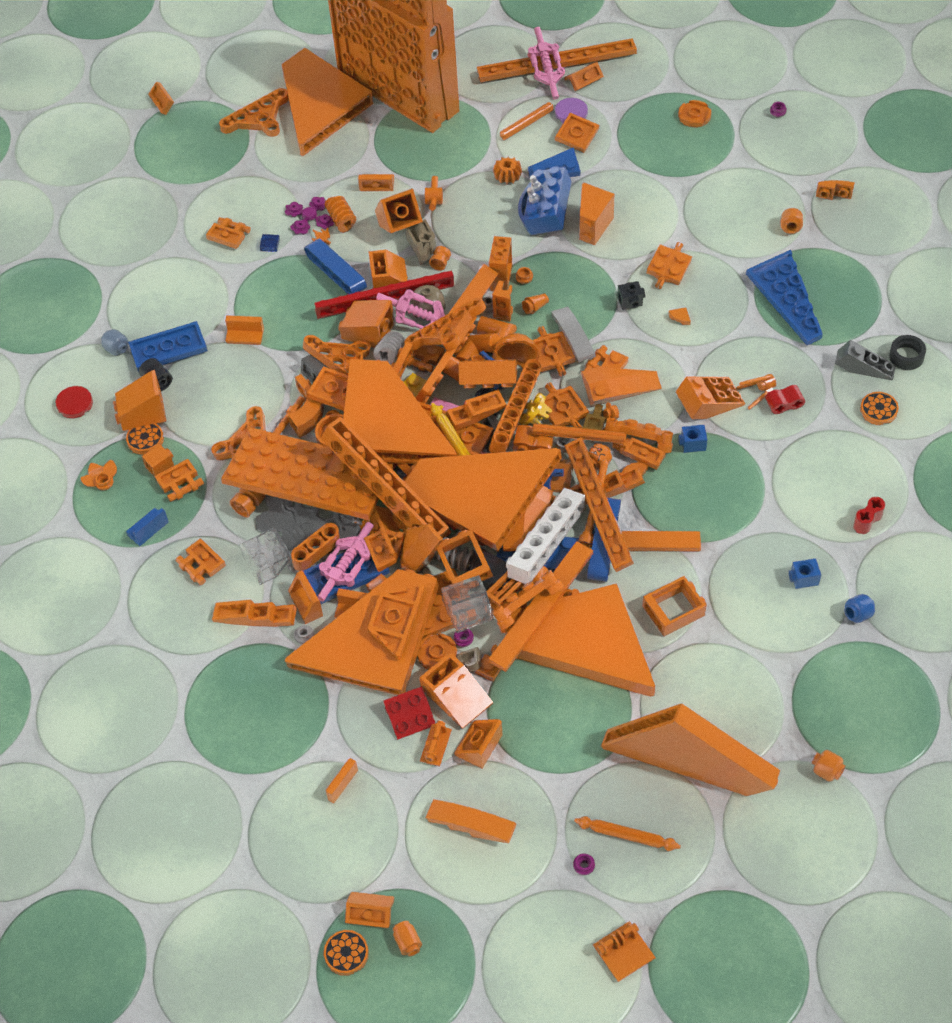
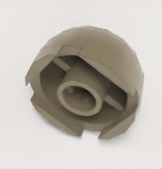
(431, 293)

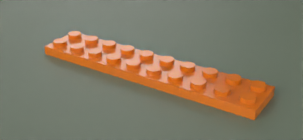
(331, 389)

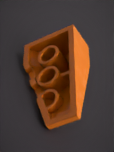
(614, 384)
(529, 519)
(419, 547)

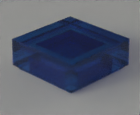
(269, 242)

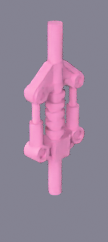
(543, 50)
(402, 305)
(337, 574)

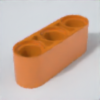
(310, 554)

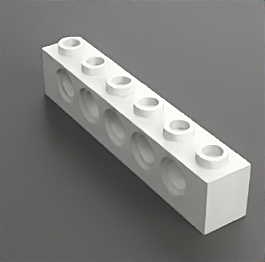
(545, 536)

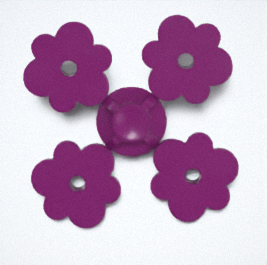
(308, 213)

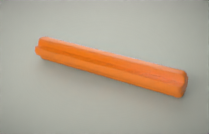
(526, 120)

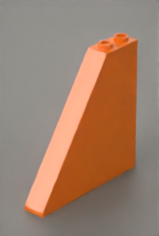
(321, 98)
(389, 415)
(483, 489)
(591, 639)
(353, 655)
(694, 748)

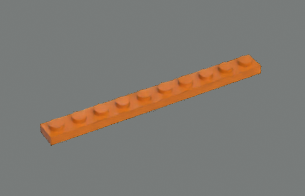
(568, 58)

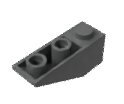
(863, 361)

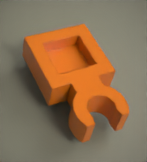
(488, 670)

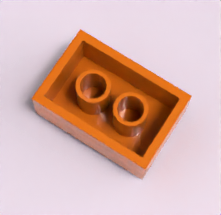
(488, 373)

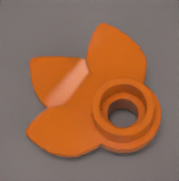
(100, 474)

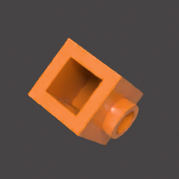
(158, 460)

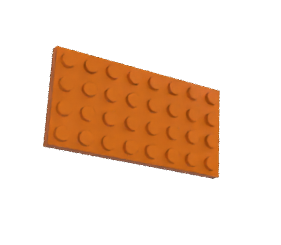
(299, 473)

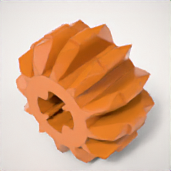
(507, 170)

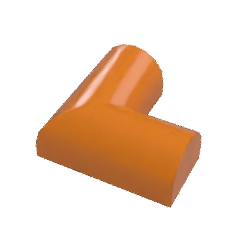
(489, 325)
(476, 344)

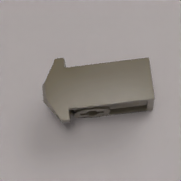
(421, 240)

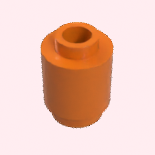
(407, 938)

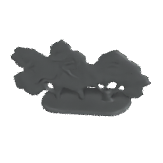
(300, 522)

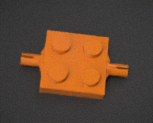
(669, 265)
(553, 351)
(565, 406)

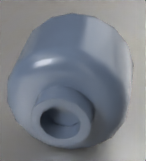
(114, 342)

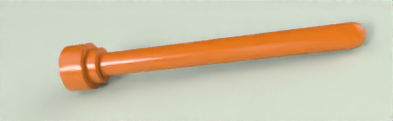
(586, 537)

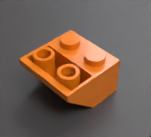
(387, 268)

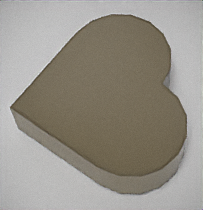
(471, 659)

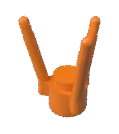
(763, 383)

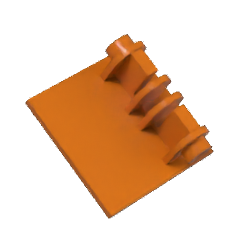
(624, 951)

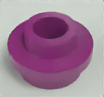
(778, 109)
(466, 642)
(584, 858)

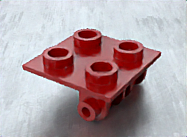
(409, 712)

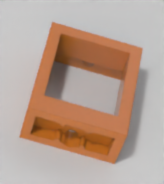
(501, 260)
(462, 538)
(665, 626)

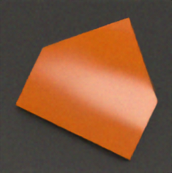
(384, 547)

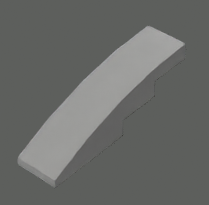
(573, 333)

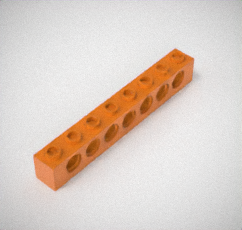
(380, 477)

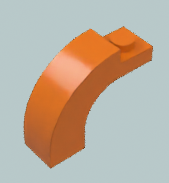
(307, 416)

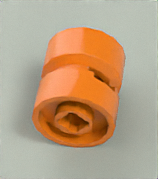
(245, 502)

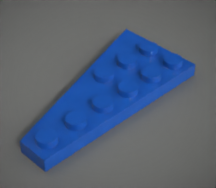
(786, 292)

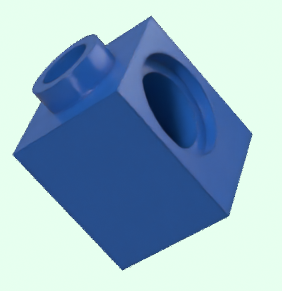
(693, 438)
(808, 567)

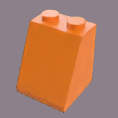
(398, 211)
(595, 212)
(367, 321)
(140, 403)

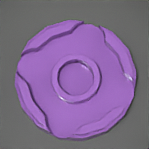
(570, 105)

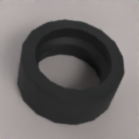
(911, 342)

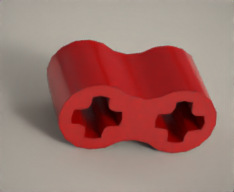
(785, 399)
(871, 513)

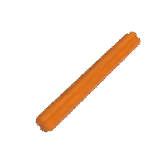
(575, 433)

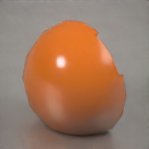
(516, 347)

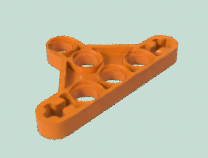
(251, 121)
(447, 328)
(336, 352)
(236, 439)

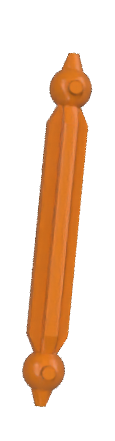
(627, 833)

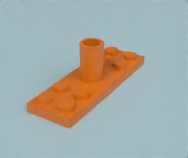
(447, 364)

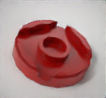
(74, 401)

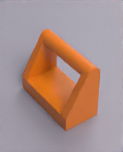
(305, 598)

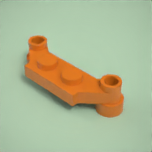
(646, 431)
(530, 590)

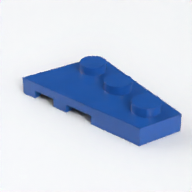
(566, 158)

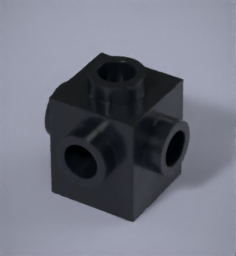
(630, 295)

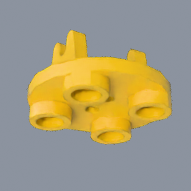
(536, 410)

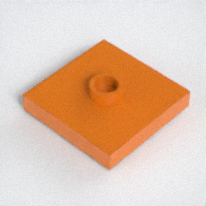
(577, 132)

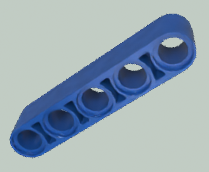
(335, 267)
(600, 561)

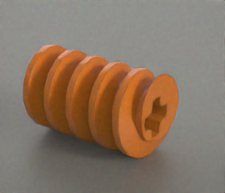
(340, 213)

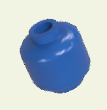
(859, 608)

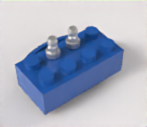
(545, 200)

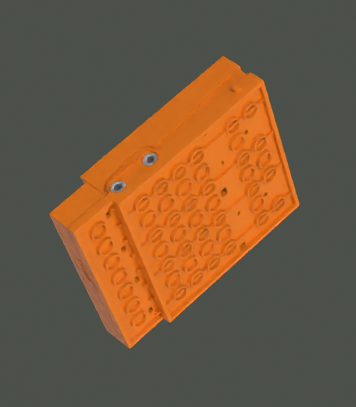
(400, 54)

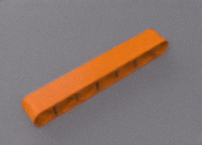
(515, 406)

